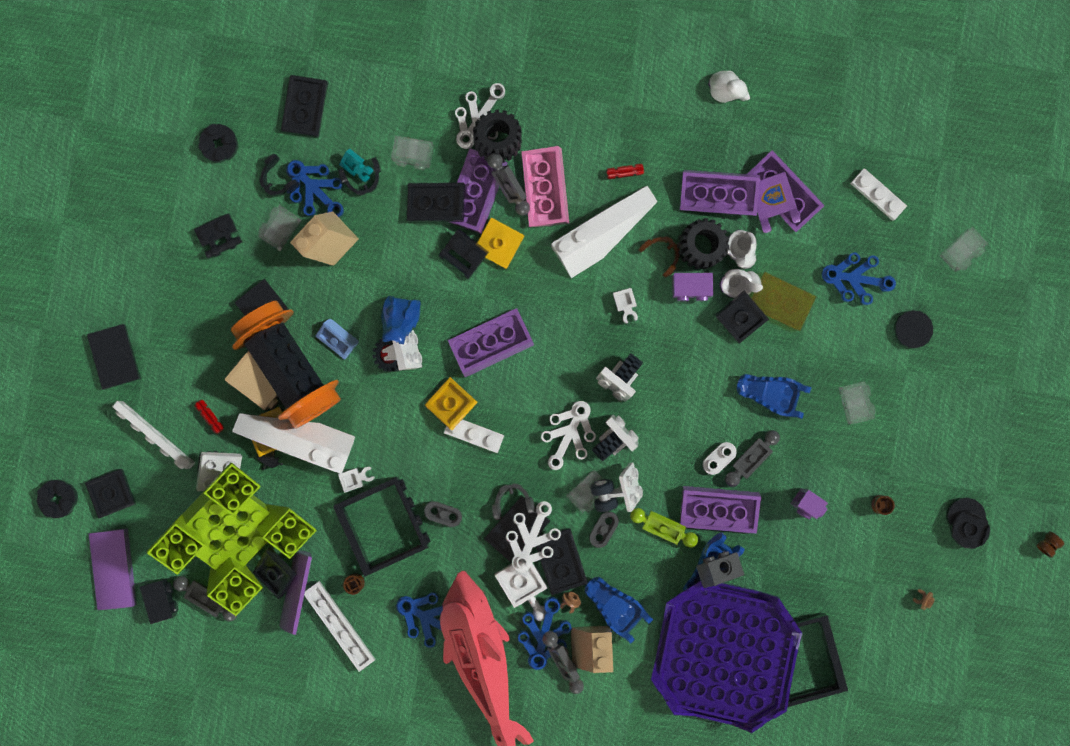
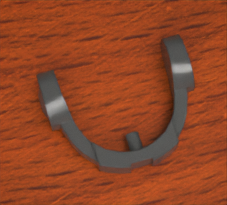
(496, 508)

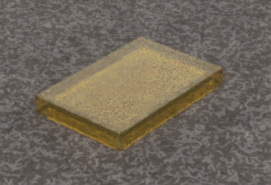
(783, 301)

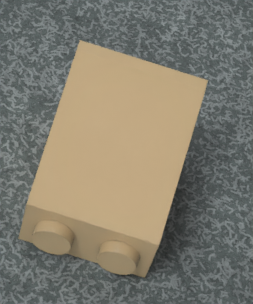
(324, 239)
(252, 383)
(592, 648)

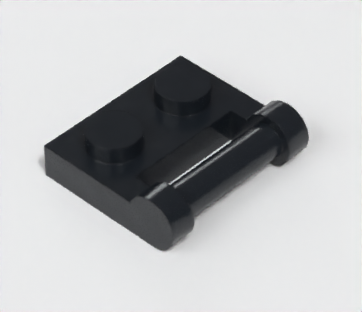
(466, 248)

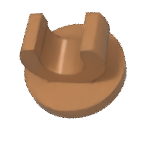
(570, 599)
(927, 600)

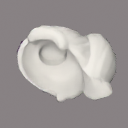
(727, 87)
(742, 248)
(738, 280)

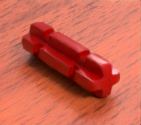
(625, 171)
(209, 416)

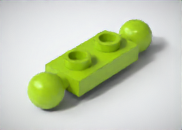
(664, 527)

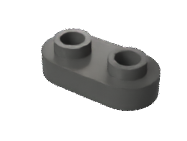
(443, 514)
(604, 529)

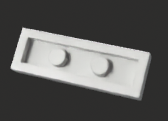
(878, 194)
(476, 435)

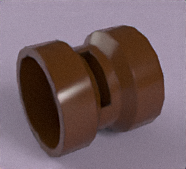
(882, 504)
(1050, 544)
(355, 580)

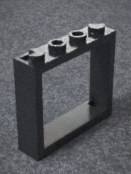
(353, 538)
(833, 657)

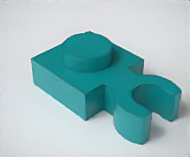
(354, 165)

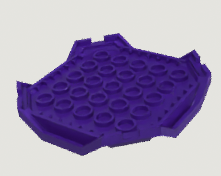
(726, 655)

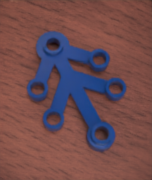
(312, 186)
(856, 278)
(426, 617)
(539, 651)

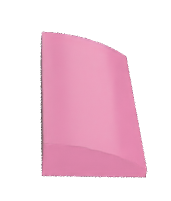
(545, 186)

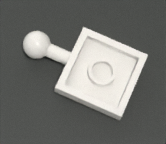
(523, 587)

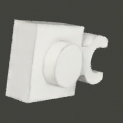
(625, 302)
(353, 479)

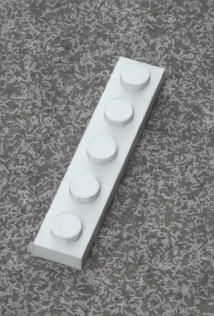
(153, 435)
(339, 626)

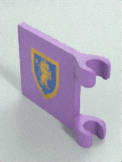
(775, 199)

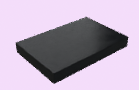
(304, 106)
(435, 202)
(113, 356)
(497, 535)
(564, 568)

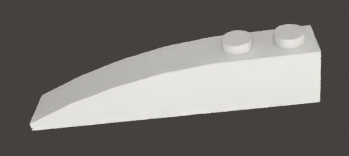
(601, 233)
(309, 442)

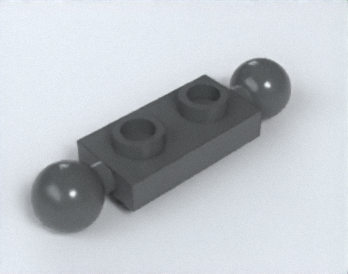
(508, 184)
(752, 458)
(197, 595)
(564, 664)

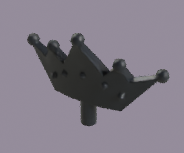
(269, 460)

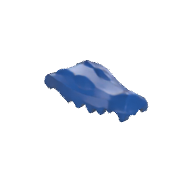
(399, 318)
(776, 393)
(712, 548)
(617, 608)

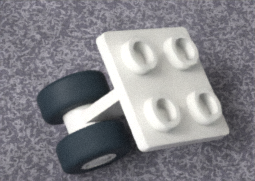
(608, 495)

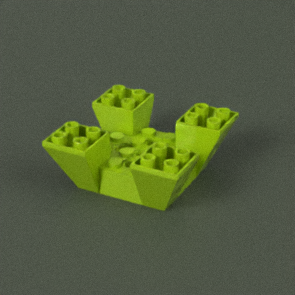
(191, 535)

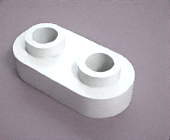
(719, 458)

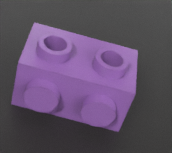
(692, 286)
(809, 504)

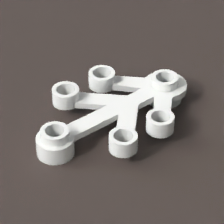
(464, 131)
(570, 432)
(531, 540)

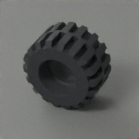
(497, 122)
(713, 233)

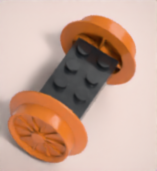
(284, 364)

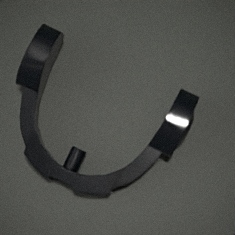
(269, 163)
(362, 192)

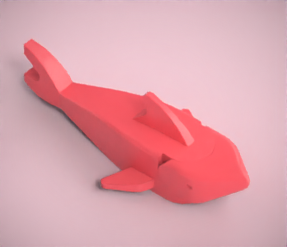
(478, 652)

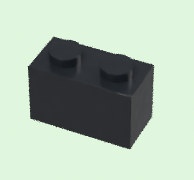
(159, 601)

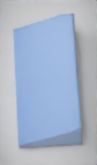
(337, 338)

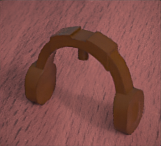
(648, 243)

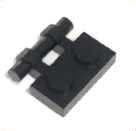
(216, 230)

